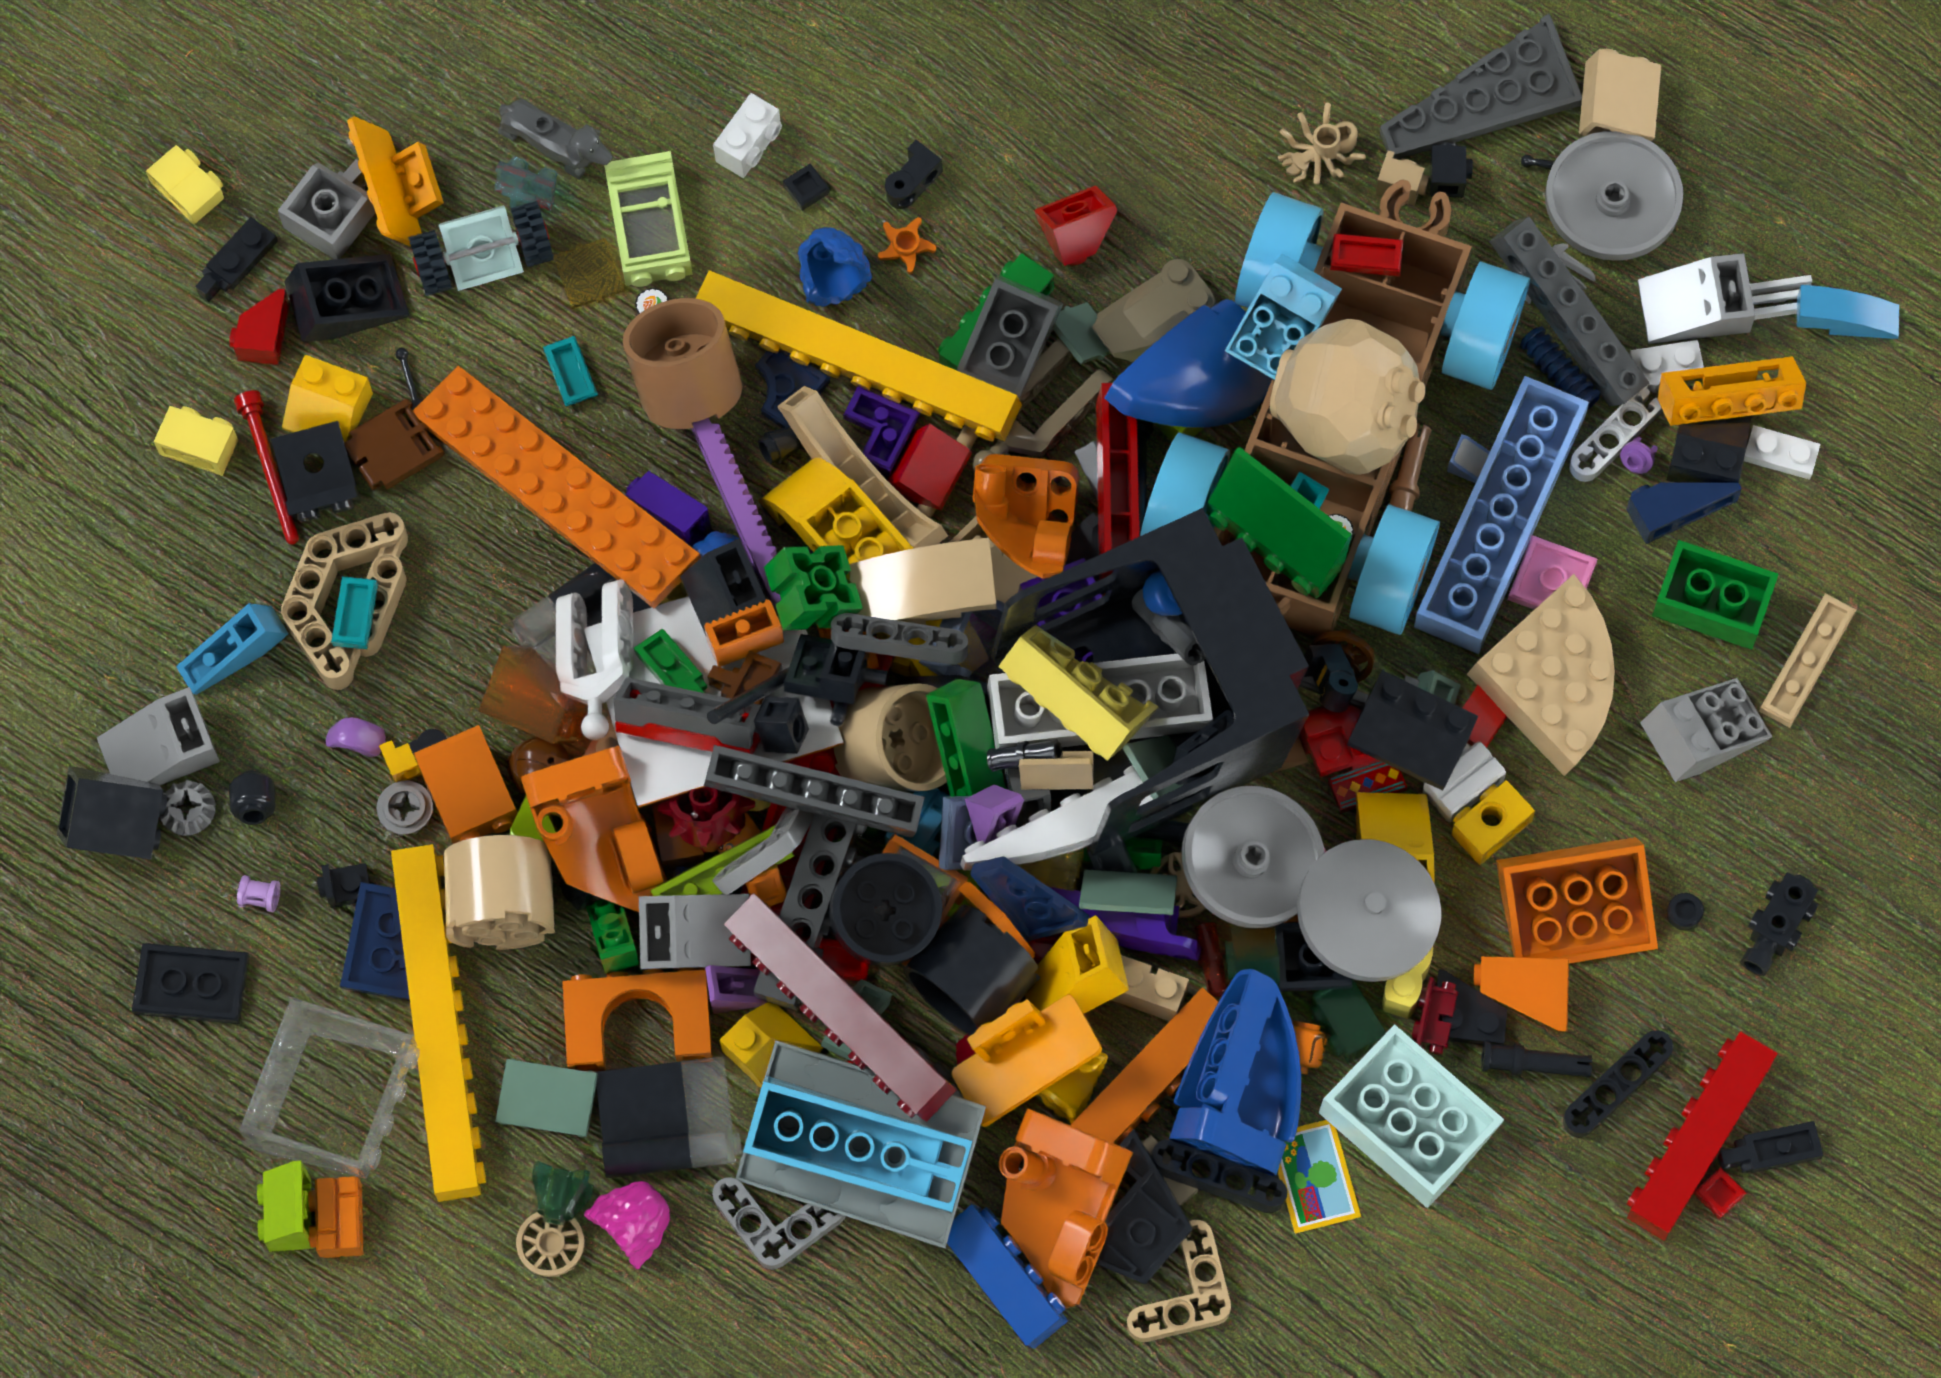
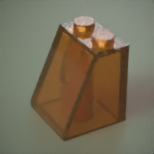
(528, 697)

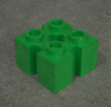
(812, 586)

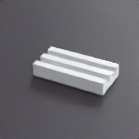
(1775, 286)

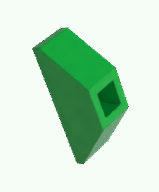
(612, 936)

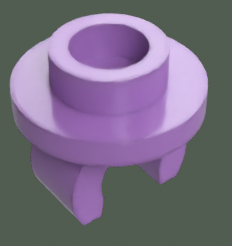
(1638, 456)

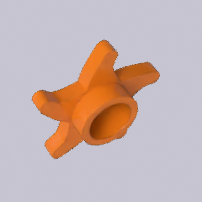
(905, 244)

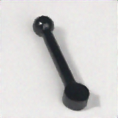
(402, 355)

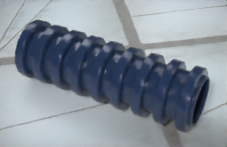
(1558, 366)

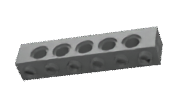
(1570, 312)
(814, 791)
(808, 882)

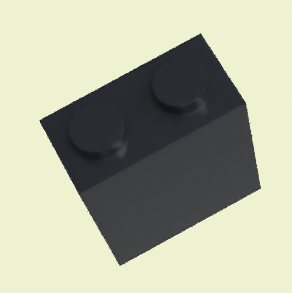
(110, 814)

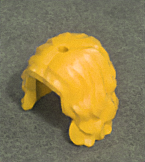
(1073, 1091)

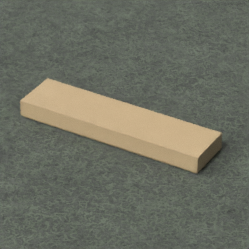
(1807, 660)

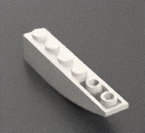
(1058, 831)

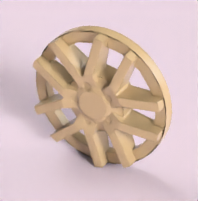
(550, 1244)

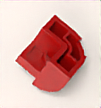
(1326, 738)

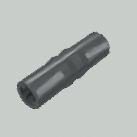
(1172, 631)

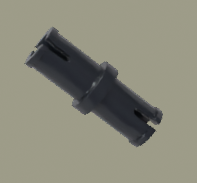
(1009, 756)

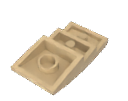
(927, 582)

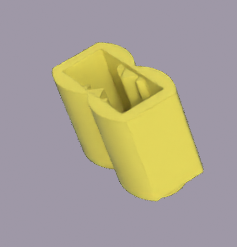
(185, 184)
(1403, 992)

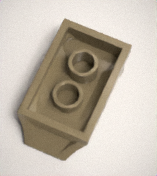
(1152, 310)

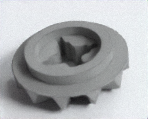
(394, 797)
(198, 817)

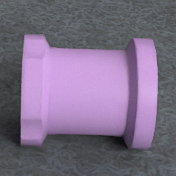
(258, 893)

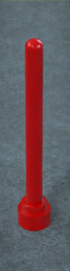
(250, 406)

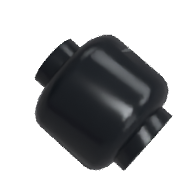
(252, 797)

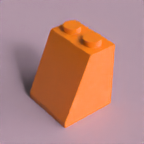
(466, 786)

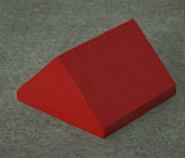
(929, 467)

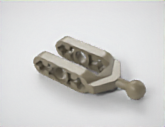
(1062, 420)

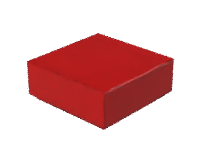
(1720, 1193)

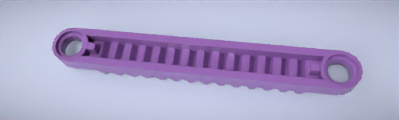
(737, 500)

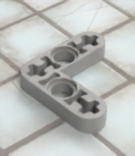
(783, 840)
(768, 1232)

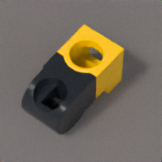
(402, 761)

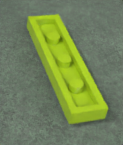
(700, 878)

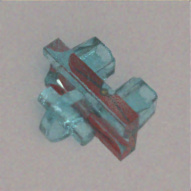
(524, 186)

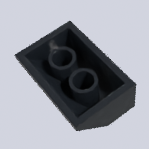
(1412, 730)

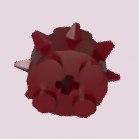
(707, 816)

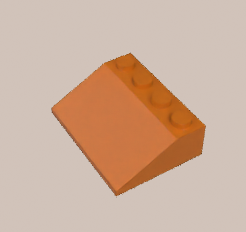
(1579, 902)

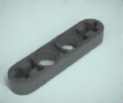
(900, 634)

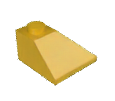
(754, 1035)

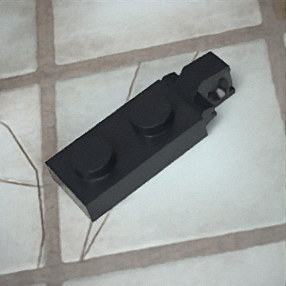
(236, 259)
(1773, 1149)

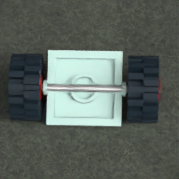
(481, 248)

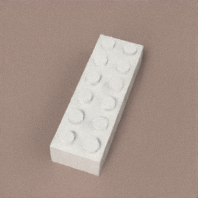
(1164, 680)

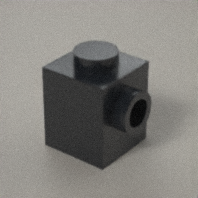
(1449, 169)

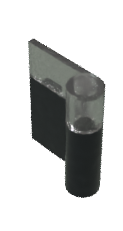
(538, 623)
(666, 1117)

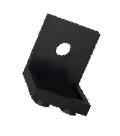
(321, 491)

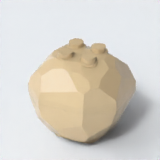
(1348, 395)

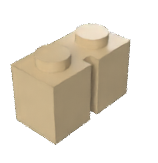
(1152, 993)

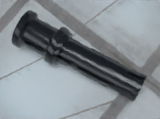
(1519, 1059)

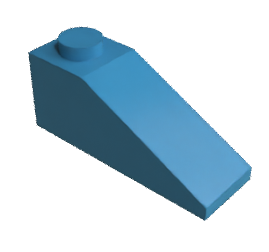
(232, 647)

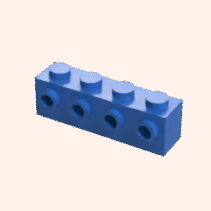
(1005, 1277)

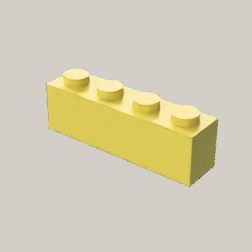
(1076, 692)

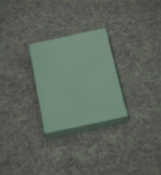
(1152, 757)
(1128, 892)
(546, 1097)

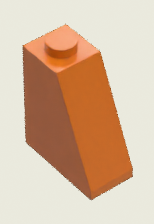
(1528, 985)

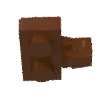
(752, 672)

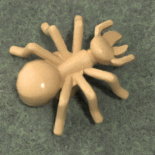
(1328, 144)

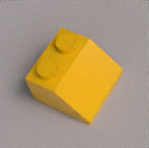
(326, 395)

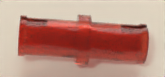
(1211, 959)

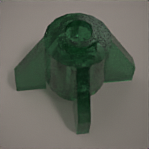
(560, 1192)

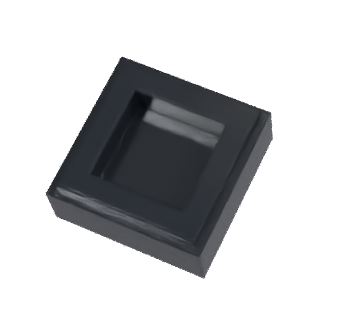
(806, 187)

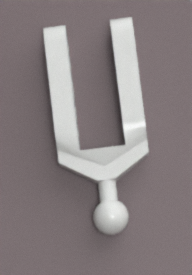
(616, 652)

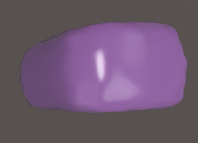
(356, 736)

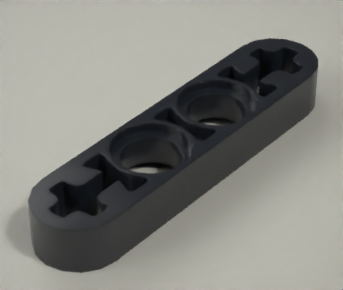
(1615, 1081)
(1216, 1182)

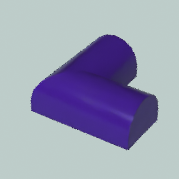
(889, 424)

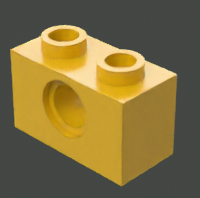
(1484, 840)

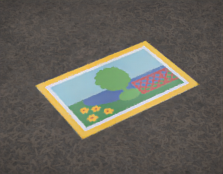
(1317, 1179)

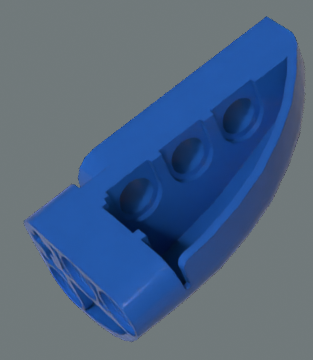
(1190, 376)
(1243, 1078)

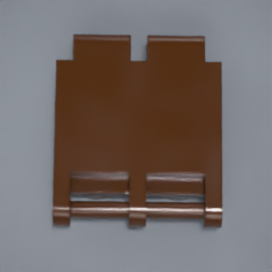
(391, 447)

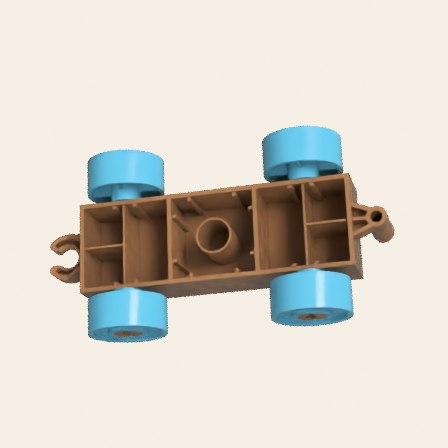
(1419, 313)

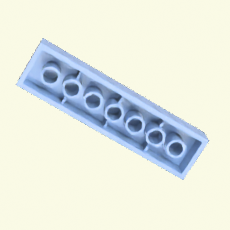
(1501, 515)

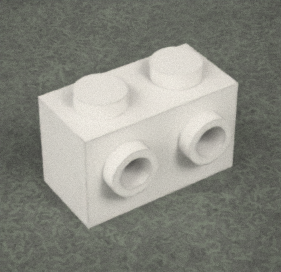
(747, 135)

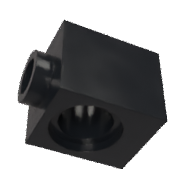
(781, 725)

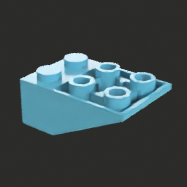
(1282, 312)

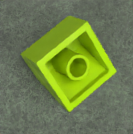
(285, 1207)

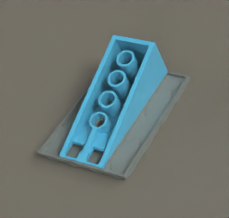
(849, 1148)

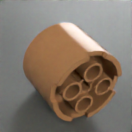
(682, 362)

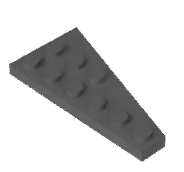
(1498, 91)

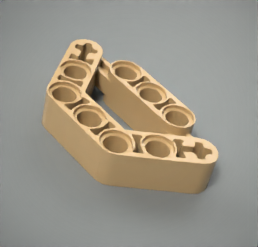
(385, 556)

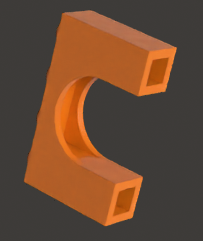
(592, 1000)

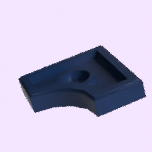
(784, 379)

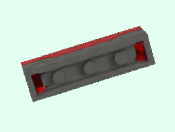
(681, 717)

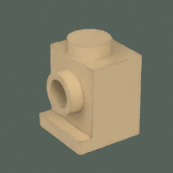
(1396, 170)

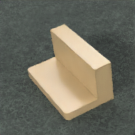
(1070, 772)

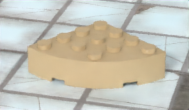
(1554, 675)

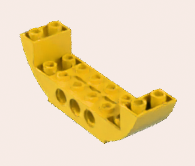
(835, 511)

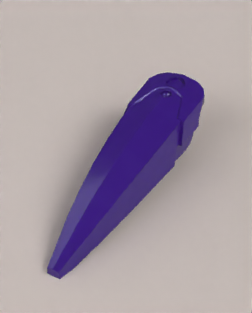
(1143, 930)

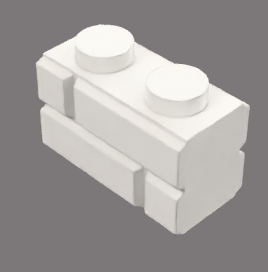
(1470, 778)

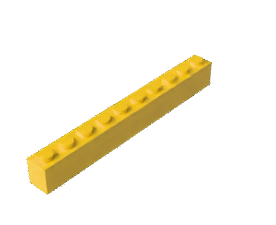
(862, 358)
(436, 1025)

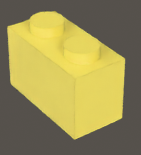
(196, 439)

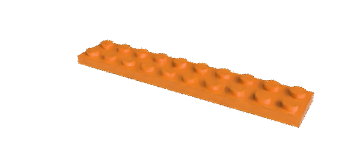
(556, 486)

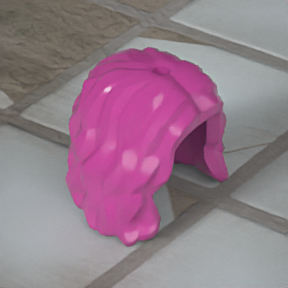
(634, 1218)

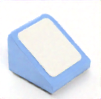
(1468, 459)

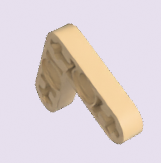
(1202, 1293)

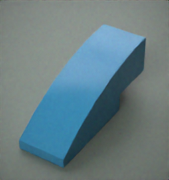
(1846, 312)

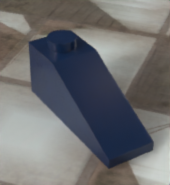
(1674, 505)

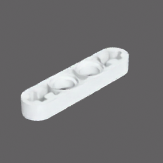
(1616, 426)

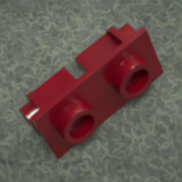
(1435, 1002)

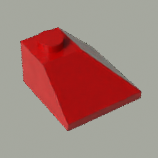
(1076, 224)

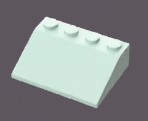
(1410, 1115)

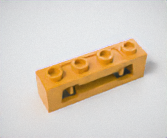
(1731, 391)

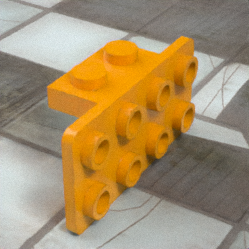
(398, 184)
(1024, 1055)

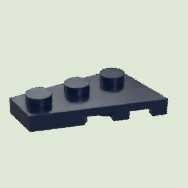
(1027, 901)
(375, 946)

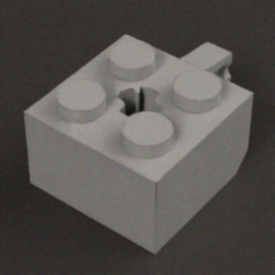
(328, 208)

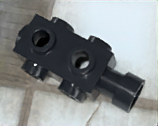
(1785, 912)

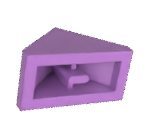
(993, 811)
(732, 988)

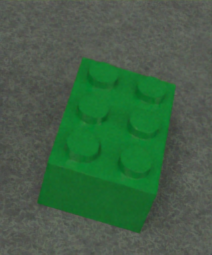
(1715, 594)

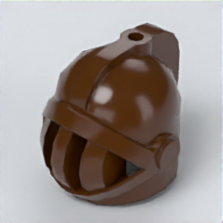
(533, 756)

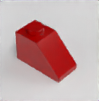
(262, 330)

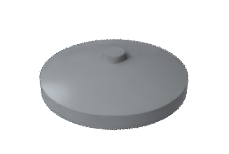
(1614, 195)
(1250, 855)
(1369, 910)

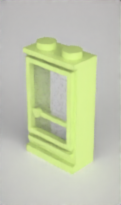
(648, 219)

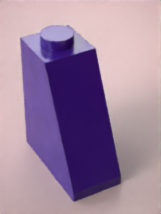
(671, 507)

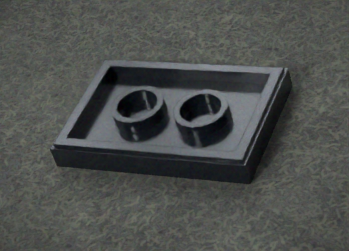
(190, 983)

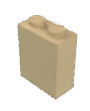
(1620, 94)

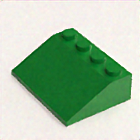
(1278, 524)

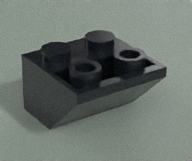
(722, 583)

